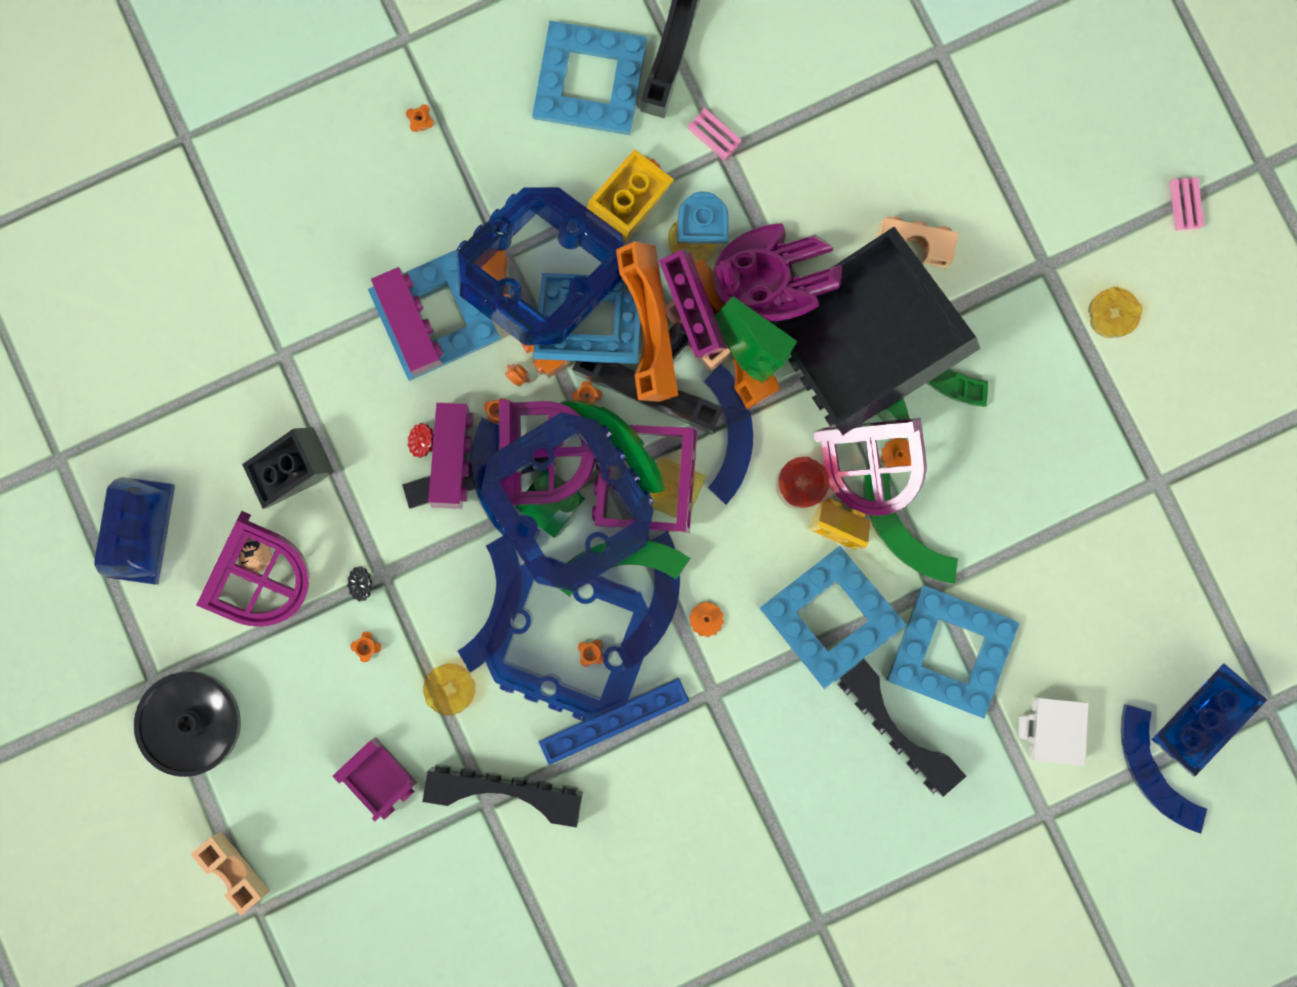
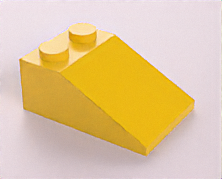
(630, 194)
(841, 525)

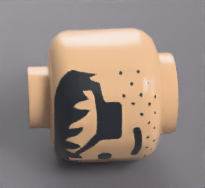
(255, 555)

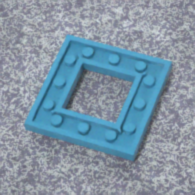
(584, 40)
(475, 336)
(619, 348)
(832, 569)
(997, 641)

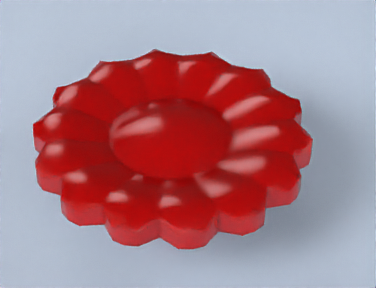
(420, 440)

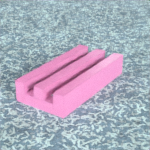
(721, 127)
(1196, 204)

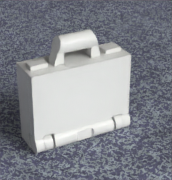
(1057, 731)

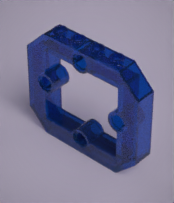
(514, 313)
(548, 438)
(579, 702)

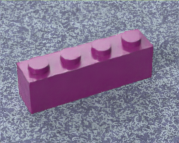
(692, 304)
(407, 321)
(449, 456)

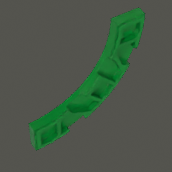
(961, 388)
(627, 440)
(904, 545)
(652, 555)

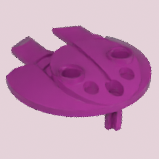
(758, 273)

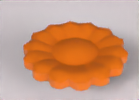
(896, 453)
(706, 619)

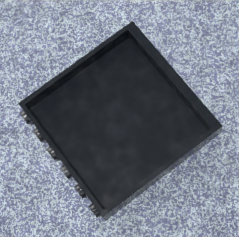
(876, 334)

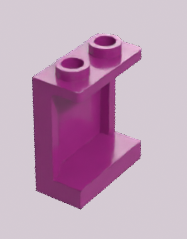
(376, 779)

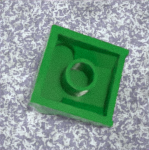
(551, 516)

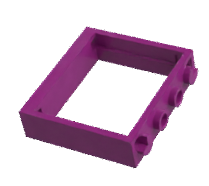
(686, 483)

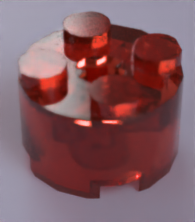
(809, 471)

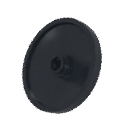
(187, 723)

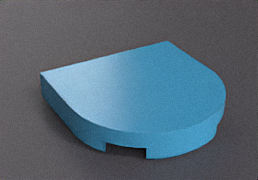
(703, 219)

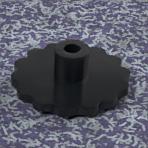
(359, 583)

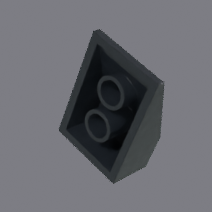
(288, 466)

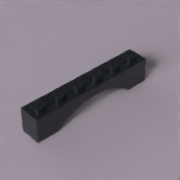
(668, 58)
(621, 380)
(936, 767)
(556, 804)

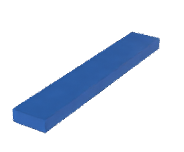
(632, 714)

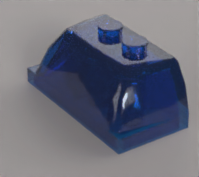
(134, 530)
(1208, 719)

